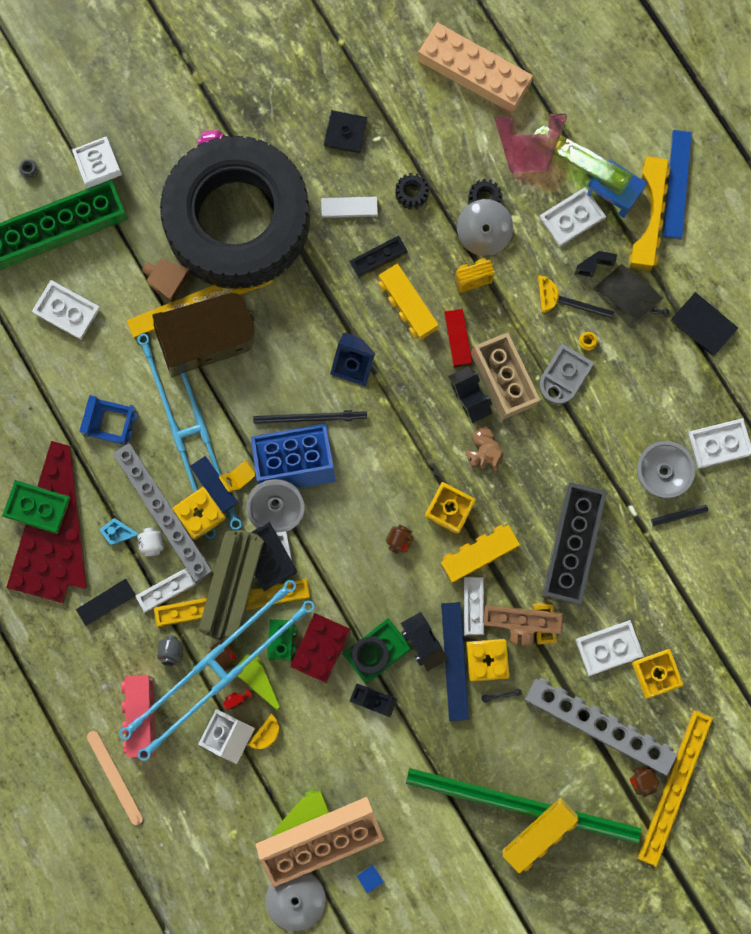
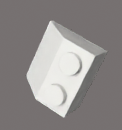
(226, 736)

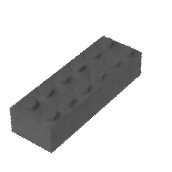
(574, 544)

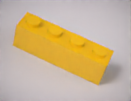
(408, 302)
(479, 554)
(540, 835)

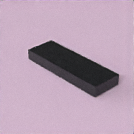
(378, 256)
(106, 602)

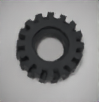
(409, 180)
(485, 186)

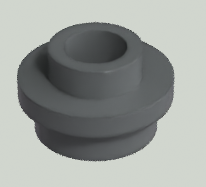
(24, 165)

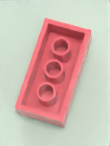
(138, 699)

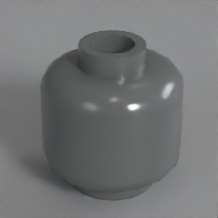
(170, 651)

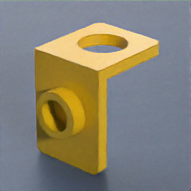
(238, 477)

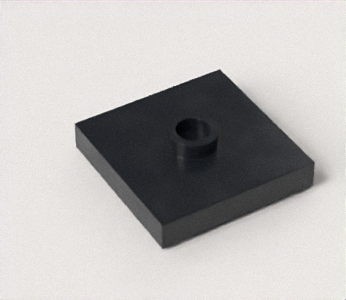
(345, 131)

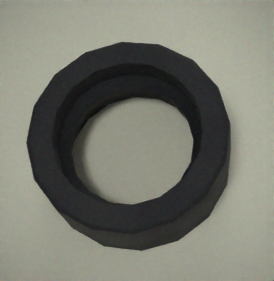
(385, 655)

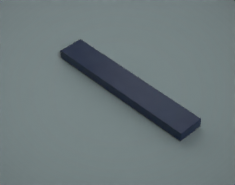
(455, 663)

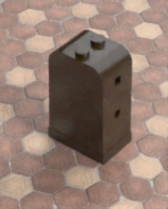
(204, 332)

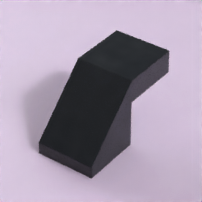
(588, 266)
(373, 700)

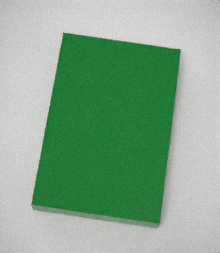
(36, 507)
(371, 655)

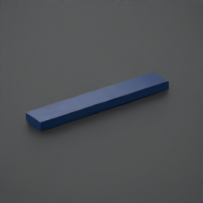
(677, 184)

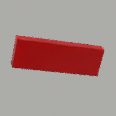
(458, 337)

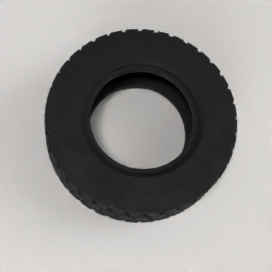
(223, 163)

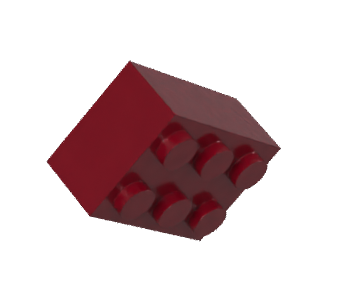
(320, 648)

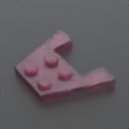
(530, 151)

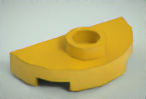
(548, 294)
(266, 734)

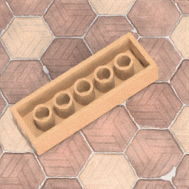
(474, 67)
(319, 842)

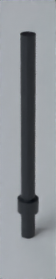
(347, 415)

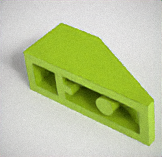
(257, 679)
(306, 810)

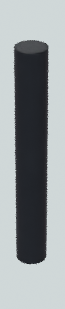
(586, 307)
(679, 515)

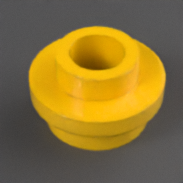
(588, 335)

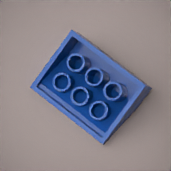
(294, 456)

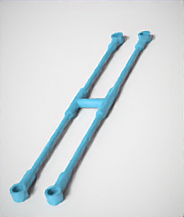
(178, 435)
(209, 660)

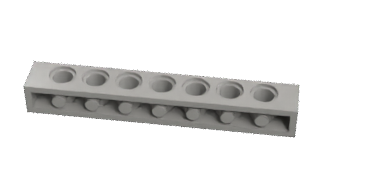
(163, 513)
(665, 753)

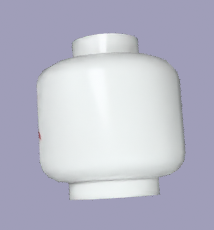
(150, 542)

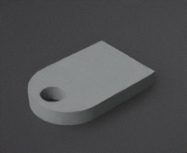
(564, 374)

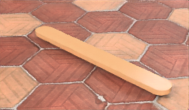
(114, 778)

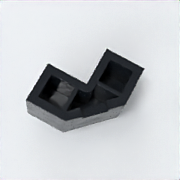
(466, 387)
(424, 642)

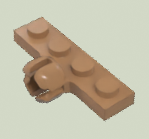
(523, 622)

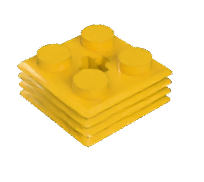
(474, 276)
(200, 501)
(438, 512)
(477, 652)
(662, 662)

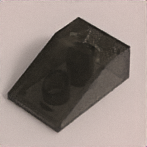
(628, 295)

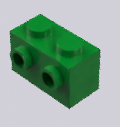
(282, 647)

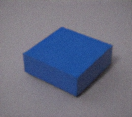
(370, 878)

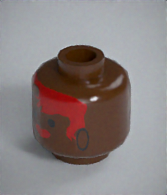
(399, 539)
(227, 657)
(644, 781)

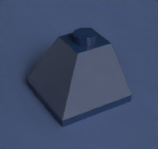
(352, 360)

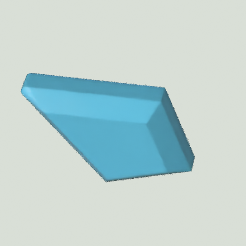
(117, 532)

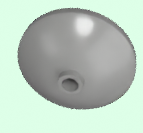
(471, 223)
(674, 460)
(283, 514)
(306, 912)

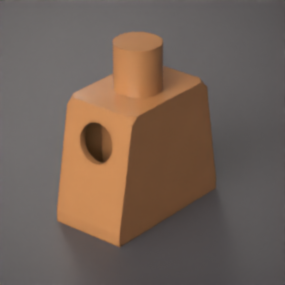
(166, 278)

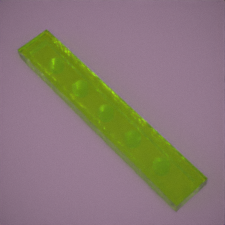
(590, 162)

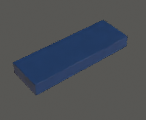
(210, 480)

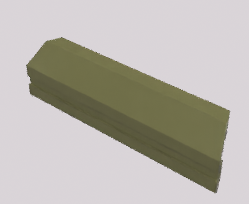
(231, 584)

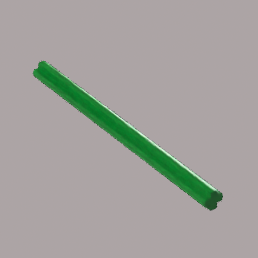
(518, 804)

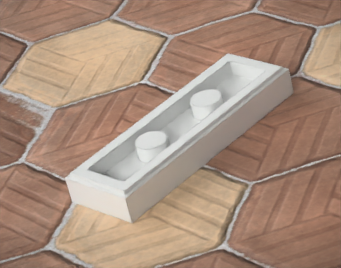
(349, 207)
(165, 590)
(473, 606)

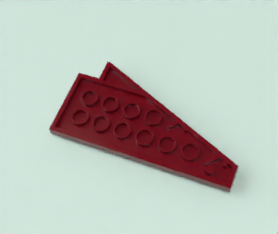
(47, 560)

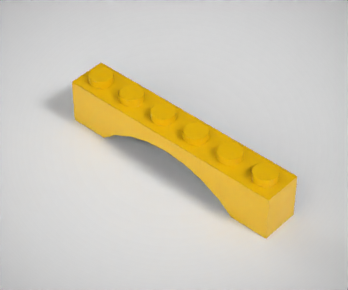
(643, 251)

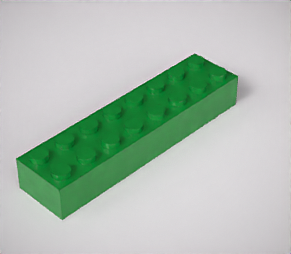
(60, 223)

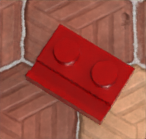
(235, 700)

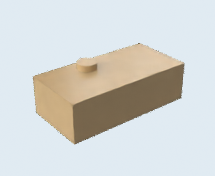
(505, 376)

